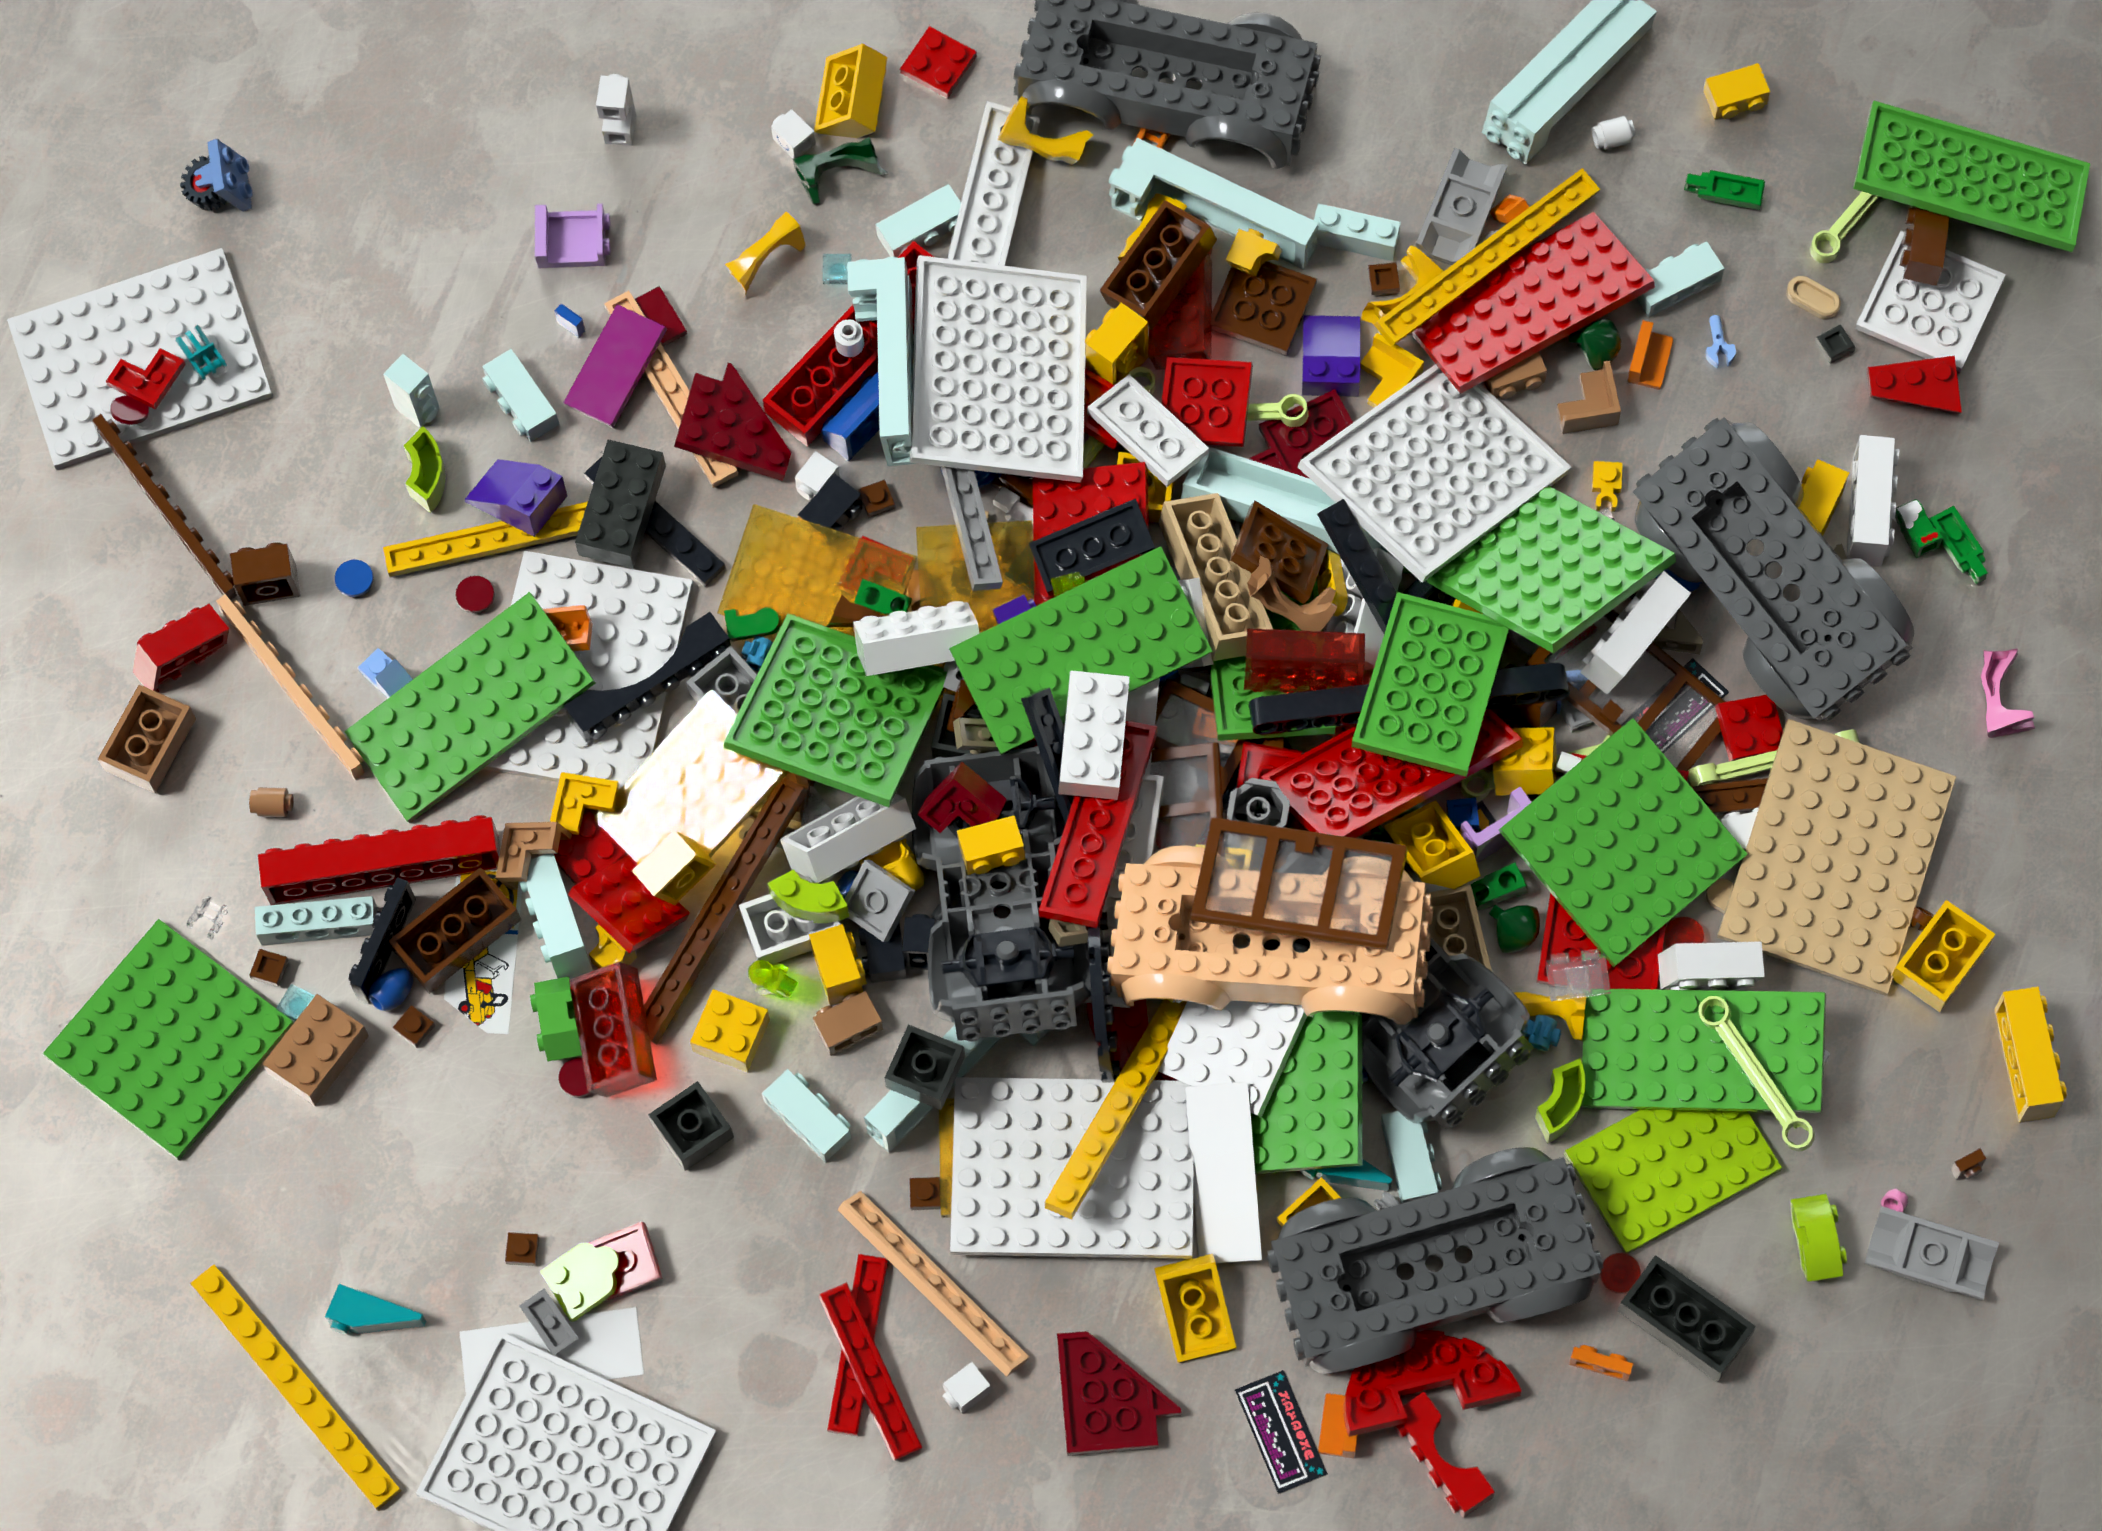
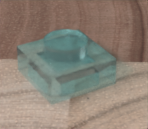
(836, 268)
(294, 1002)

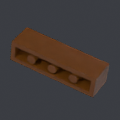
(1925, 245)

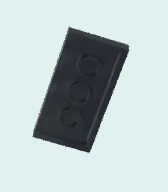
(1093, 544)
(376, 949)

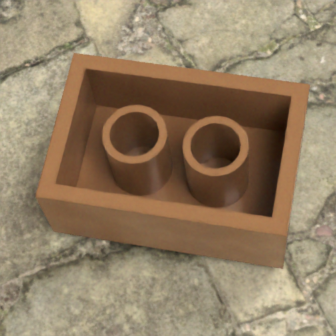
(147, 738)
(315, 1049)

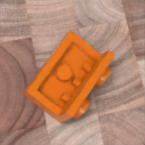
(573, 624)

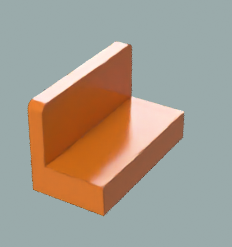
(1650, 357)
(1333, 1432)

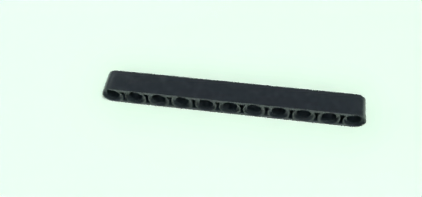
(1344, 704)

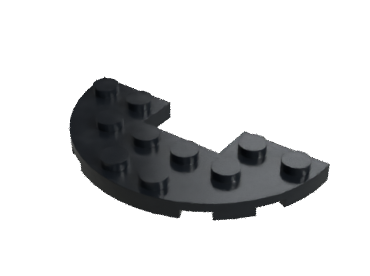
(1102, 1011)

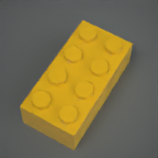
(2029, 1054)

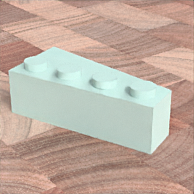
(555, 918)

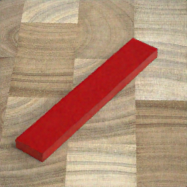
(870, 1371)
(847, 1396)

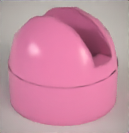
(1891, 1196)

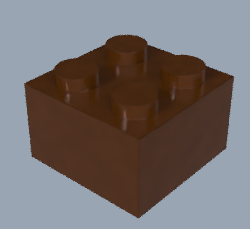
(264, 574)

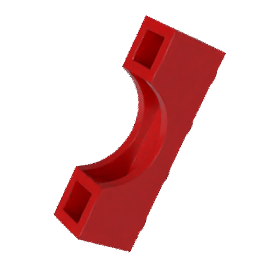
(1464, 1487)

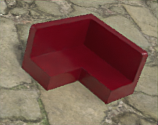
(962, 795)

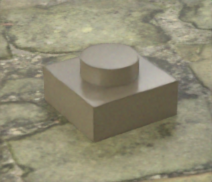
(1068, 933)

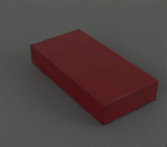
(658, 309)

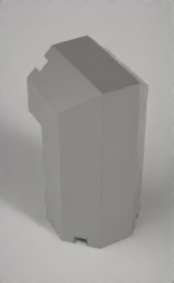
(1259, 803)

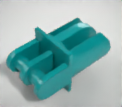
(202, 355)

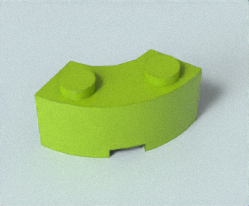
(428, 470)
(808, 900)
(1564, 1104)
(1817, 1237)

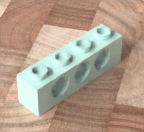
(315, 920)

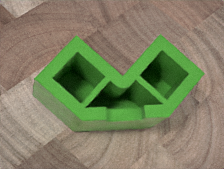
(556, 1018)

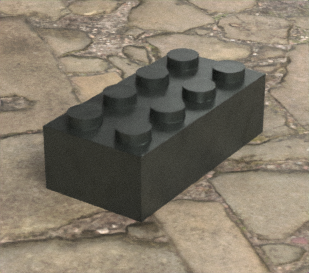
(620, 503)
(1686, 1318)

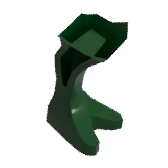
(855, 154)

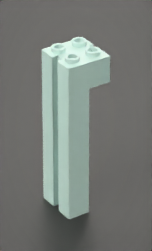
(1564, 73)
(1208, 198)
(885, 295)
(1245, 480)
(899, 1114)

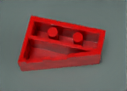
(1919, 382)
(177, 645)

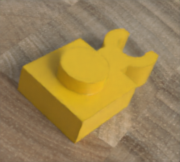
(1607, 481)

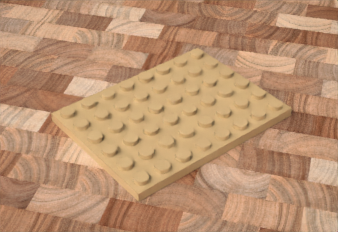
(1837, 856)

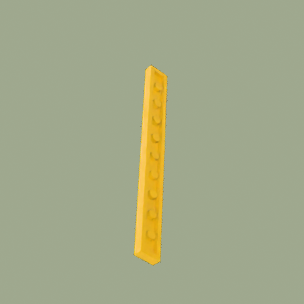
(1486, 257)
(1115, 1112)
(296, 1387)

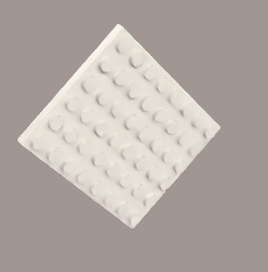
(79, 341)
(998, 369)
(1434, 470)
(634, 633)
(1016, 1143)
(562, 1450)

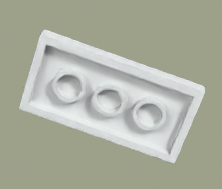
(1148, 430)

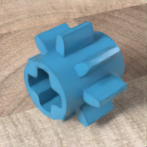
(756, 652)
(1543, 1033)

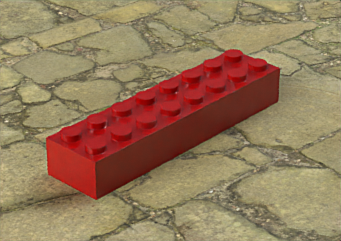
(825, 377)
(378, 860)

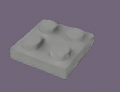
(877, 900)

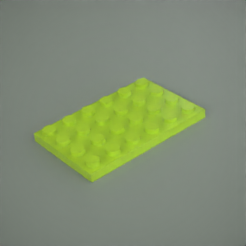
(1669, 1168)

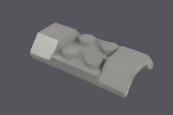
(1460, 208)
(1931, 1253)

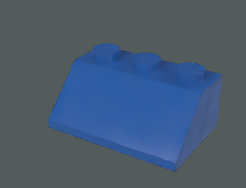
(855, 421)

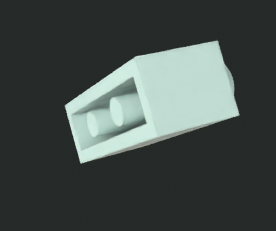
(920, 222)
(1357, 232)
(1681, 278)
(411, 391)
(519, 396)
(807, 1114)
(1410, 1157)

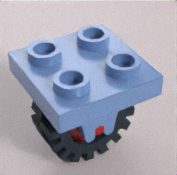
(218, 179)

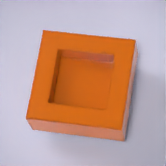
(1509, 208)

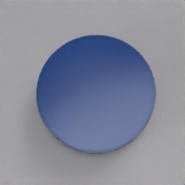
(354, 578)

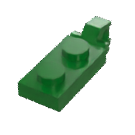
(1727, 188)
(1960, 543)

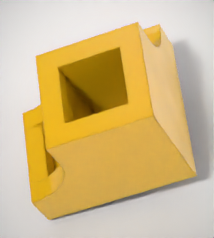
(1251, 251)
(609, 951)

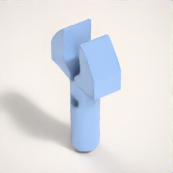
(1719, 343)

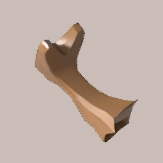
(1307, 617)

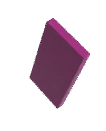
(615, 366)

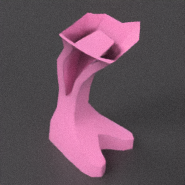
(1999, 719)

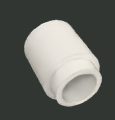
(1613, 133)
(849, 338)

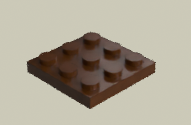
(1263, 306)
(1290, 549)

